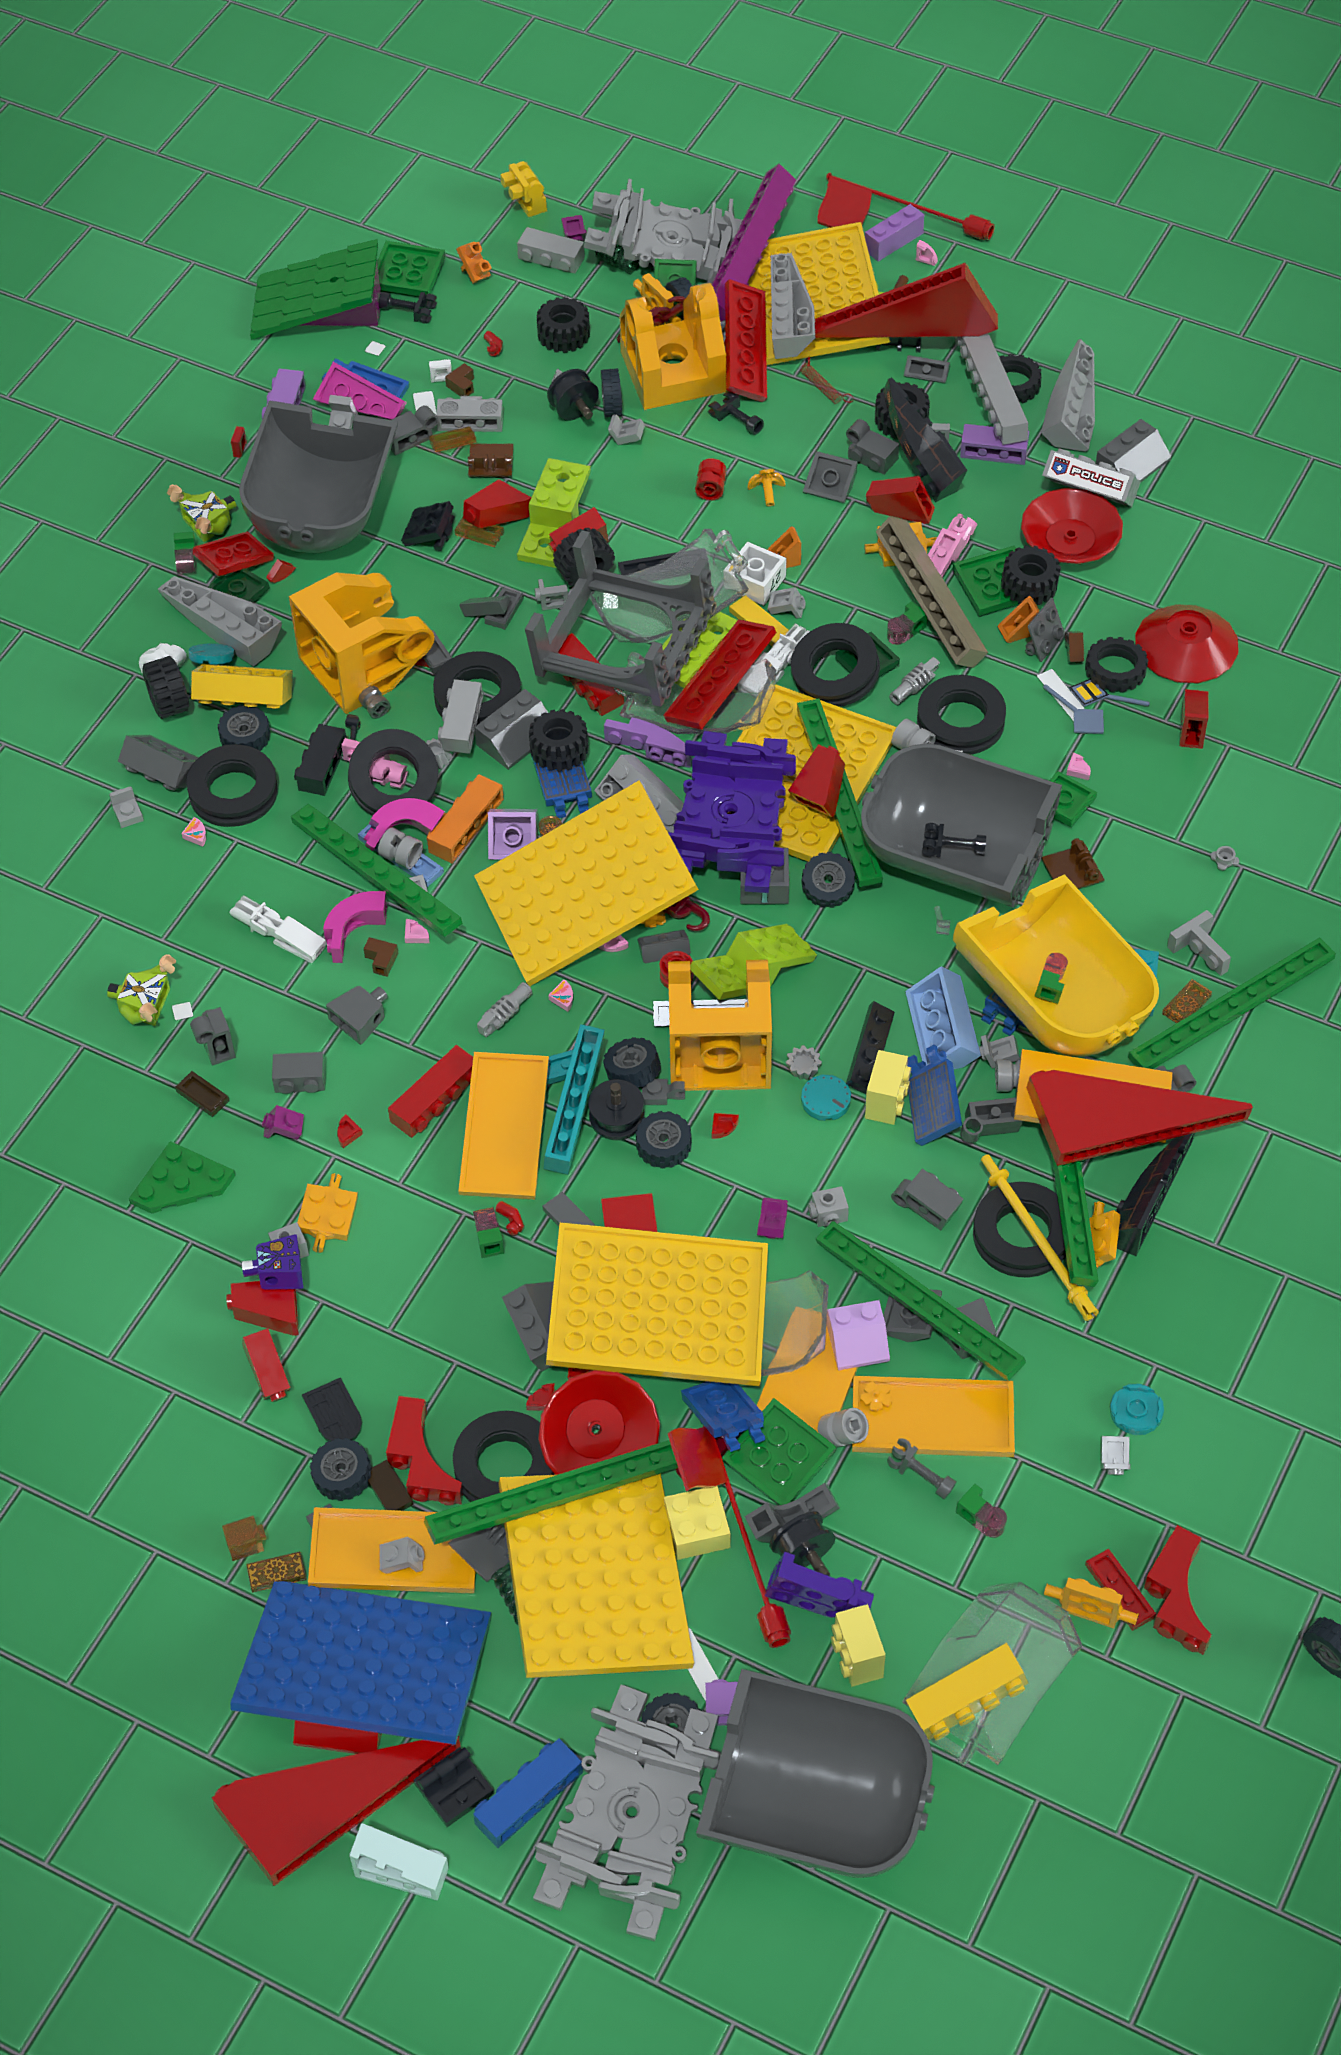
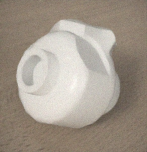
(161, 651)

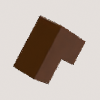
(461, 380)
(1075, 645)
(382, 953)

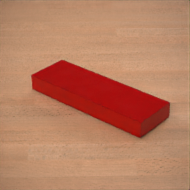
(1111, 1574)

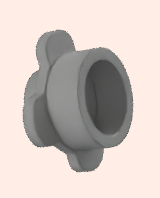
(1227, 853)

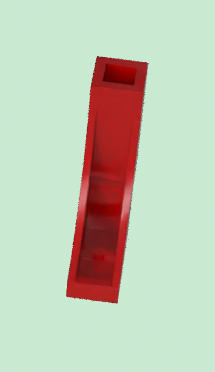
(408, 1450)
(1170, 1581)

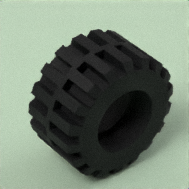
(563, 324)
(915, 395)
(565, 560)
(1030, 573)
(165, 687)
(558, 740)

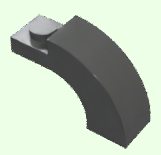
(770, 1518)

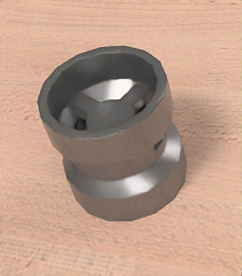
(374, 702)

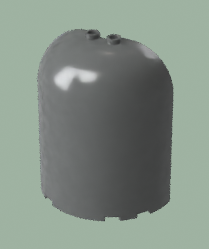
(312, 481)
(971, 800)
(818, 1778)

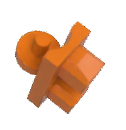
(473, 261)

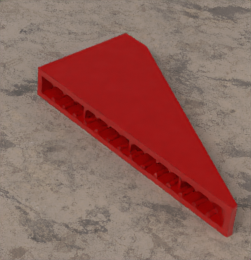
(934, 306)
(1102, 1116)
(304, 1809)

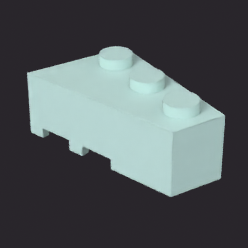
(397, 1863)

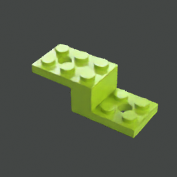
(551, 507)
(706, 645)
(727, 973)

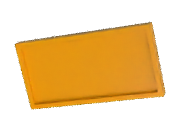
(1036, 1061)
(504, 1125)
(811, 1389)
(940, 1416)
(348, 1553)

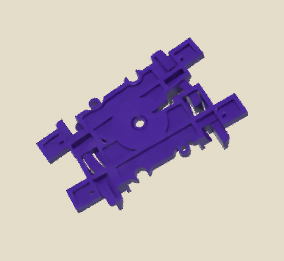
(738, 780)

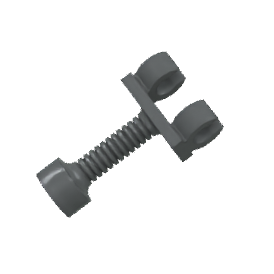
(943, 1485)

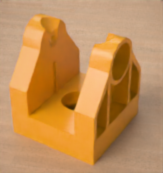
(693, 341)
(348, 640)
(721, 1044)

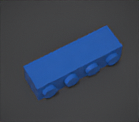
(527, 1792)

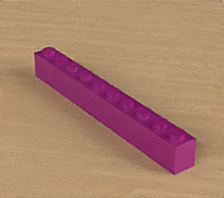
(754, 232)

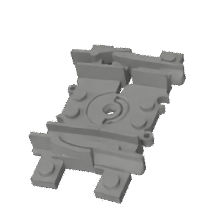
(651, 227)
(616, 1783)

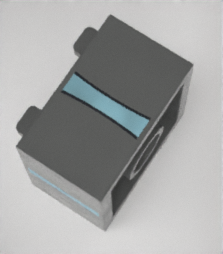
(778, 888)

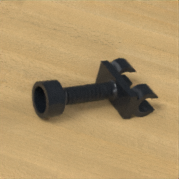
(387, 301)
(732, 402)
(977, 844)

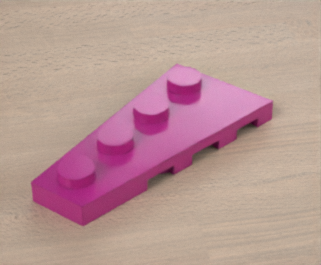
(365, 395)

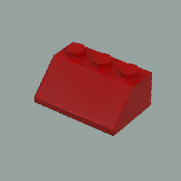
(335, 1738)

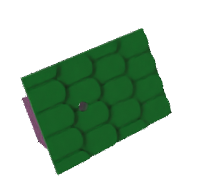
(322, 291)

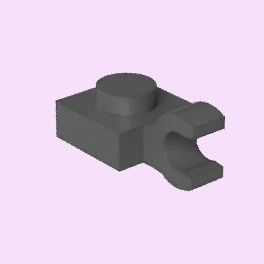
(659, 1092)

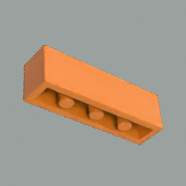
(464, 818)

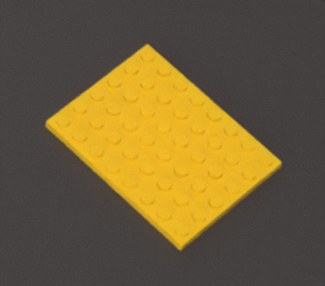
(835, 274)
(861, 746)
(585, 883)
(658, 1304)
(598, 1584)

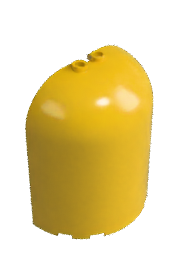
(1105, 980)

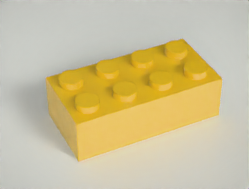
(242, 685)
(968, 1692)

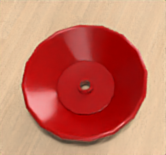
(1072, 525)
(1187, 643)
(602, 1398)

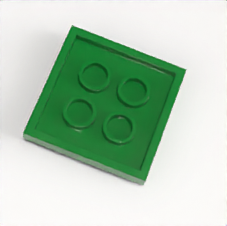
(409, 268)
(982, 580)
(785, 1459)

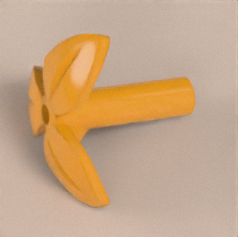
(767, 477)

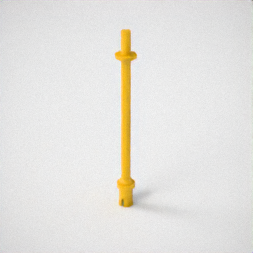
(1077, 1294)

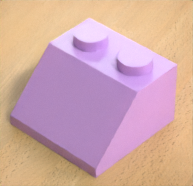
(510, 831)
(858, 1335)

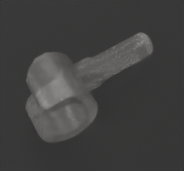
(943, 926)

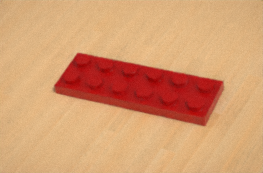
(745, 340)
(719, 674)

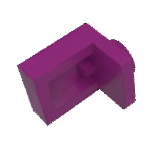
(574, 227)
(283, 1122)
(772, 1218)

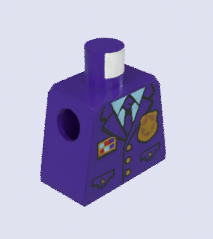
(277, 1264)

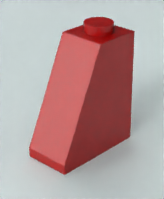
(901, 498)
(496, 505)
(589, 519)
(1194, 718)
(820, 781)
(264, 1307)
(266, 1365)

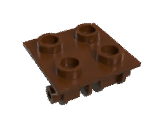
(490, 460)
(1075, 864)

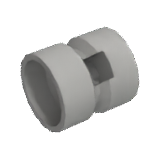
(909, 734)
(401, 848)
(1006, 1075)
(844, 1427)

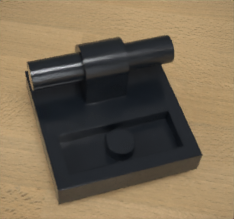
(430, 524)
(453, 1786)

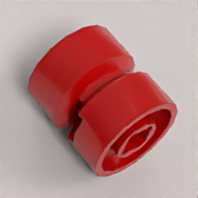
(710, 479)

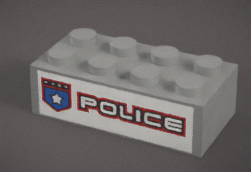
(1086, 475)

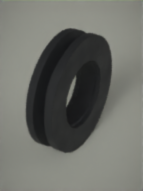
(827, 639)
(477, 666)
(967, 690)
(391, 742)
(238, 810)
(1014, 1259)
(486, 1431)

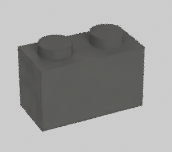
(298, 1072)

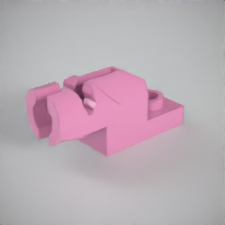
(951, 542)
(382, 768)

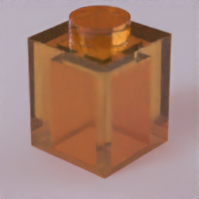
(244, 1538)

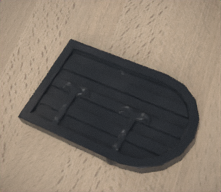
(333, 1411)

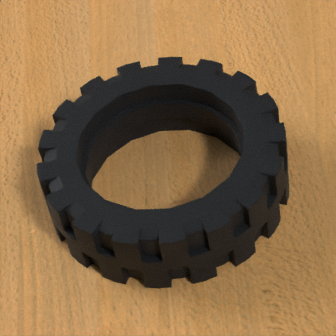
(1025, 367)
(1113, 680)

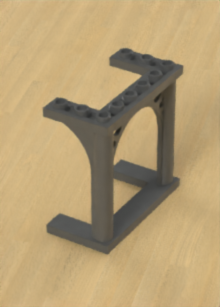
(661, 666)

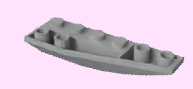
(791, 308)
(1072, 403)
(225, 618)
(629, 770)

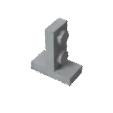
(342, 411)
(1195, 934)

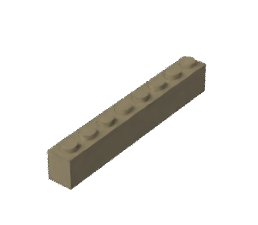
(931, 592)

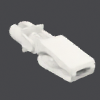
(782, 650)
(288, 932)

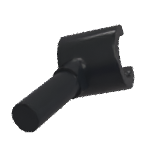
(352, 722)

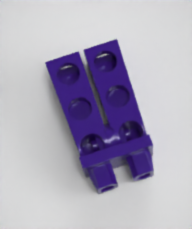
(814, 1590)

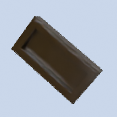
(202, 1094)
(389, 1488)

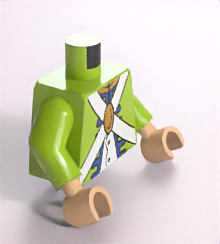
(203, 512)
(143, 992)

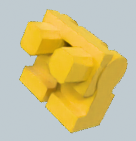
(525, 188)

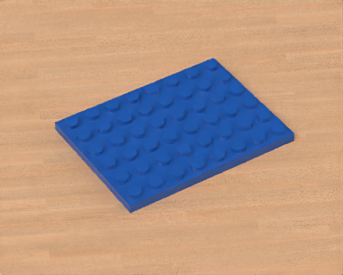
(362, 1662)

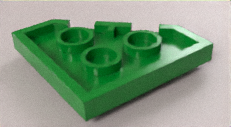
(179, 1179)

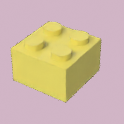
(887, 1087)
(697, 1522)
(858, 1645)

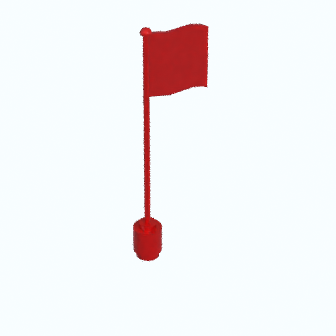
(850, 204)
(703, 1467)

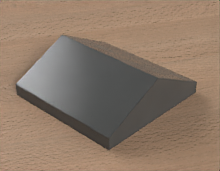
(830, 477)
(903, 1323)

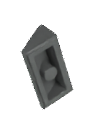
(927, 369)
(485, 606)
(656, 946)

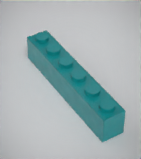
(574, 1099)

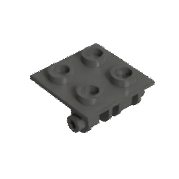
(1045, 631)
(483, 1550)

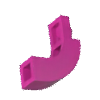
(403, 811)
(351, 913)

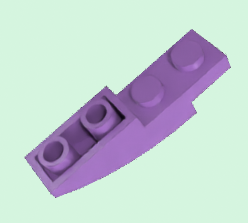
(657, 742)

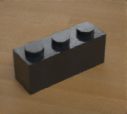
(320, 760)

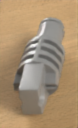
(915, 680)
(503, 1010)

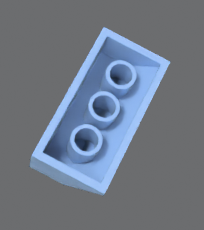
(943, 1017)

